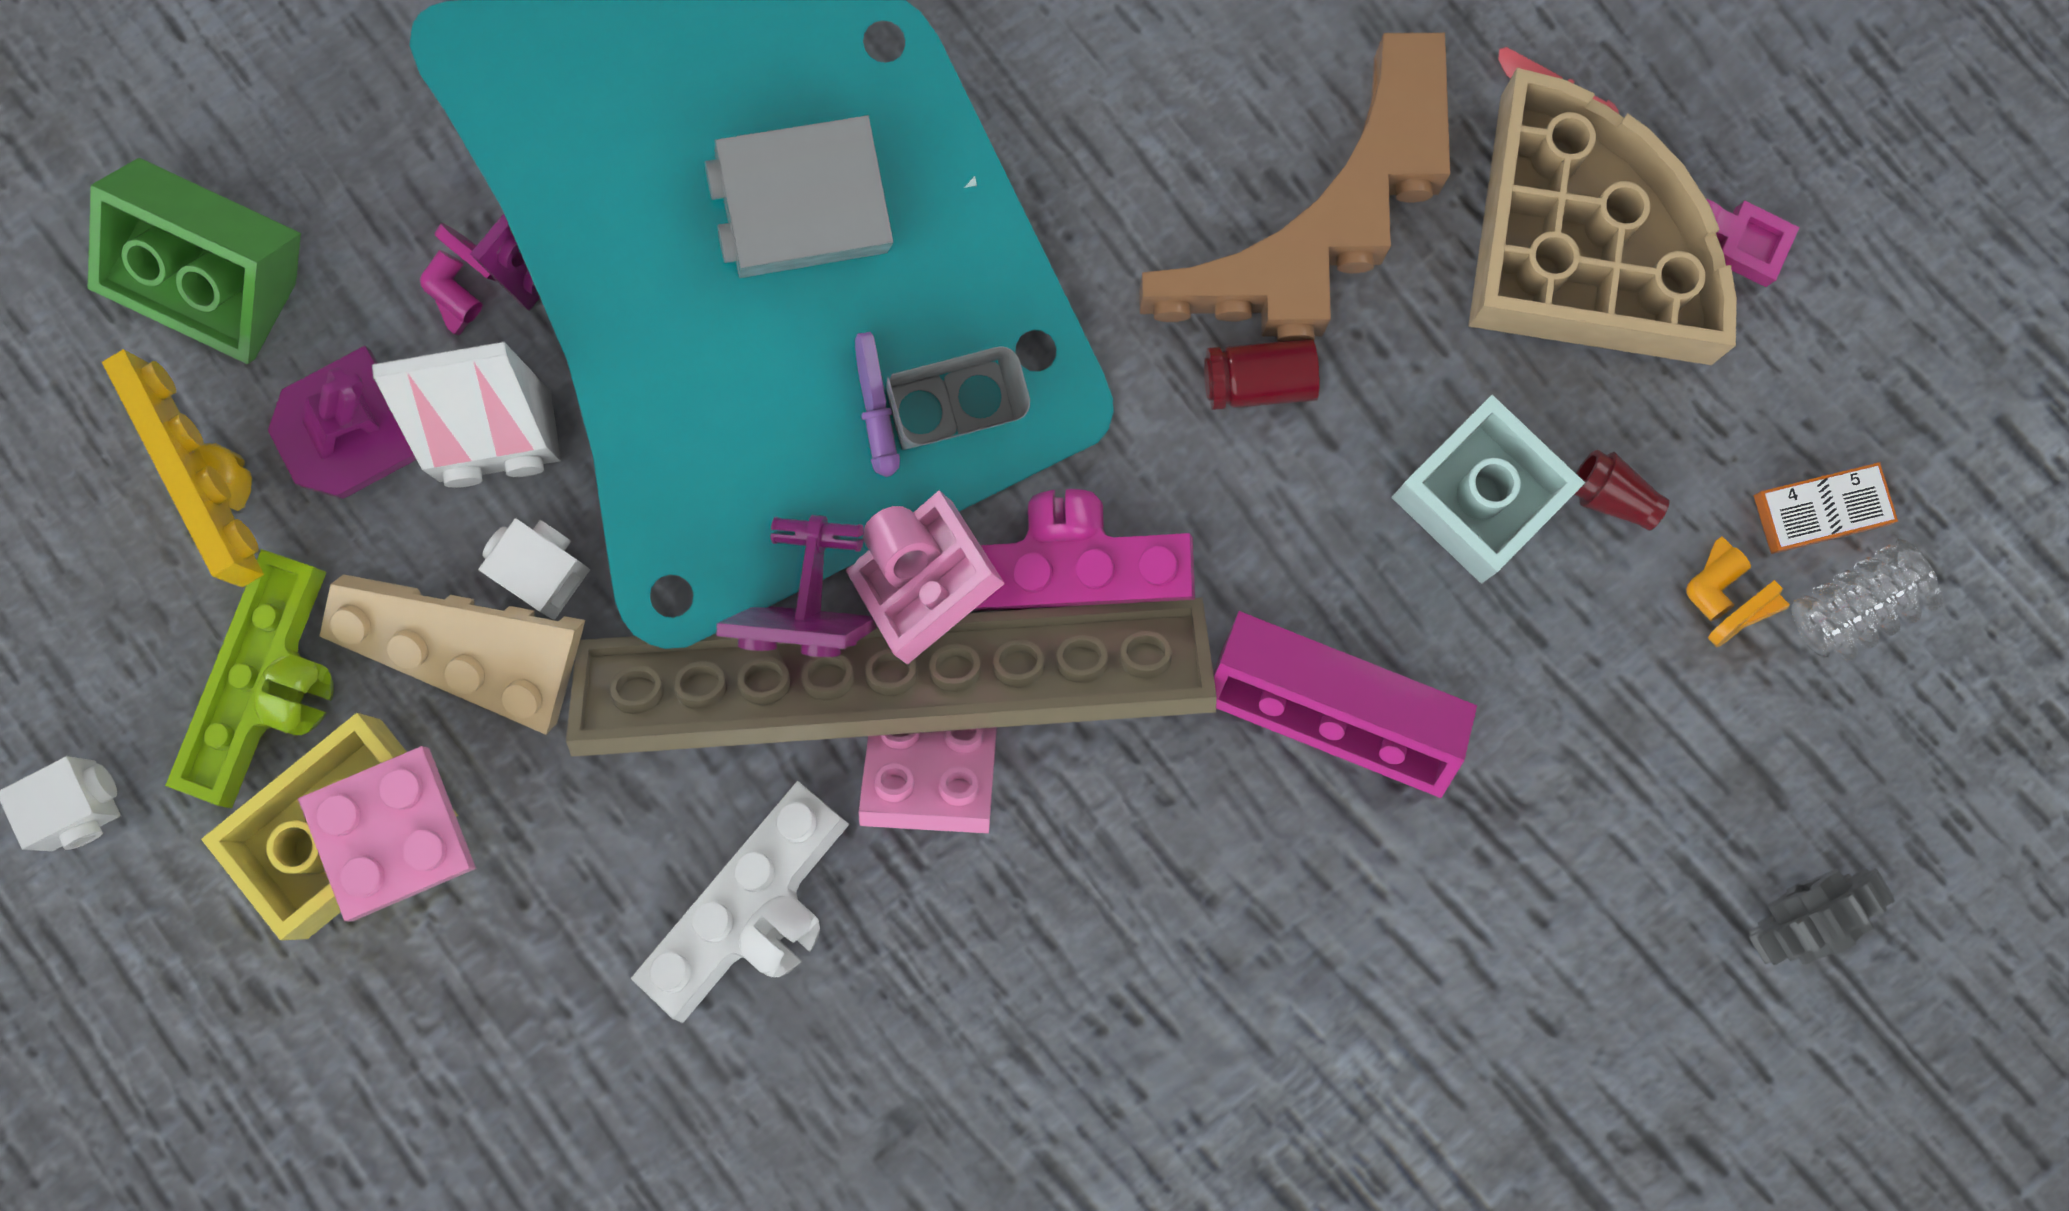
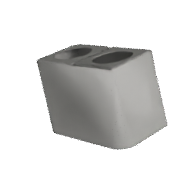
(1007, 375)

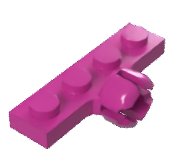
(1076, 564)

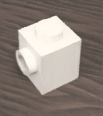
(534, 565)
(61, 805)

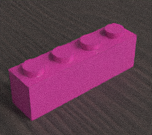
(1342, 705)

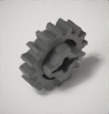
(1821, 916)

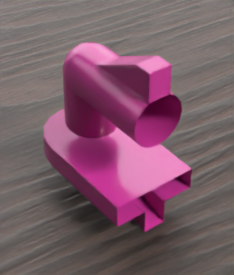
(454, 302)

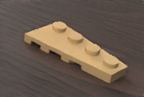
(472, 651)

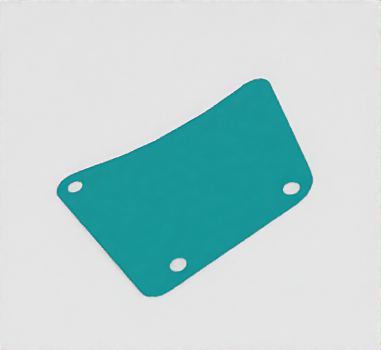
(731, 392)

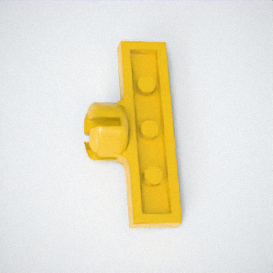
(198, 475)

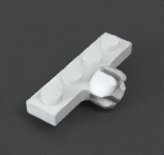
(746, 908)

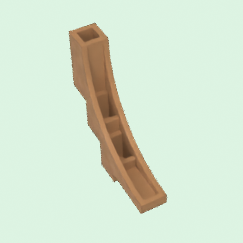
(1348, 226)

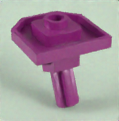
(338, 428)

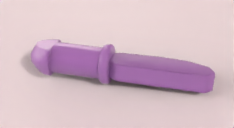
(877, 418)

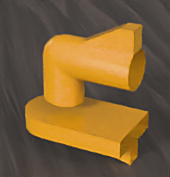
(1722, 569)

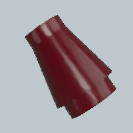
(1619, 491)

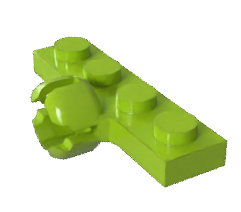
(254, 683)

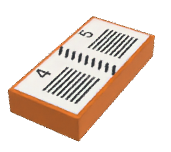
(1825, 508)

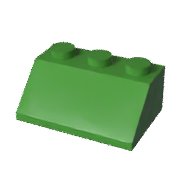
(189, 258)

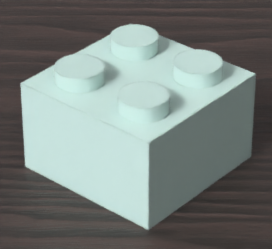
(1487, 489)

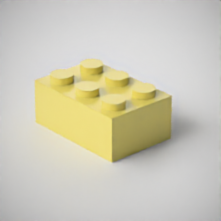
(268, 840)

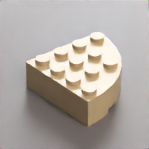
(1597, 232)

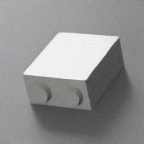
(800, 196)

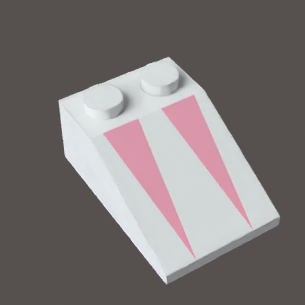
(471, 413)

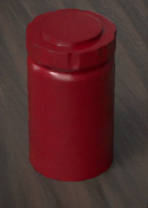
(1262, 374)

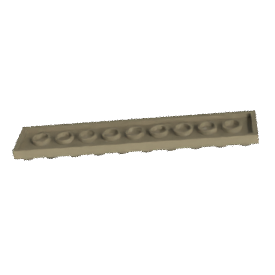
(975, 676)

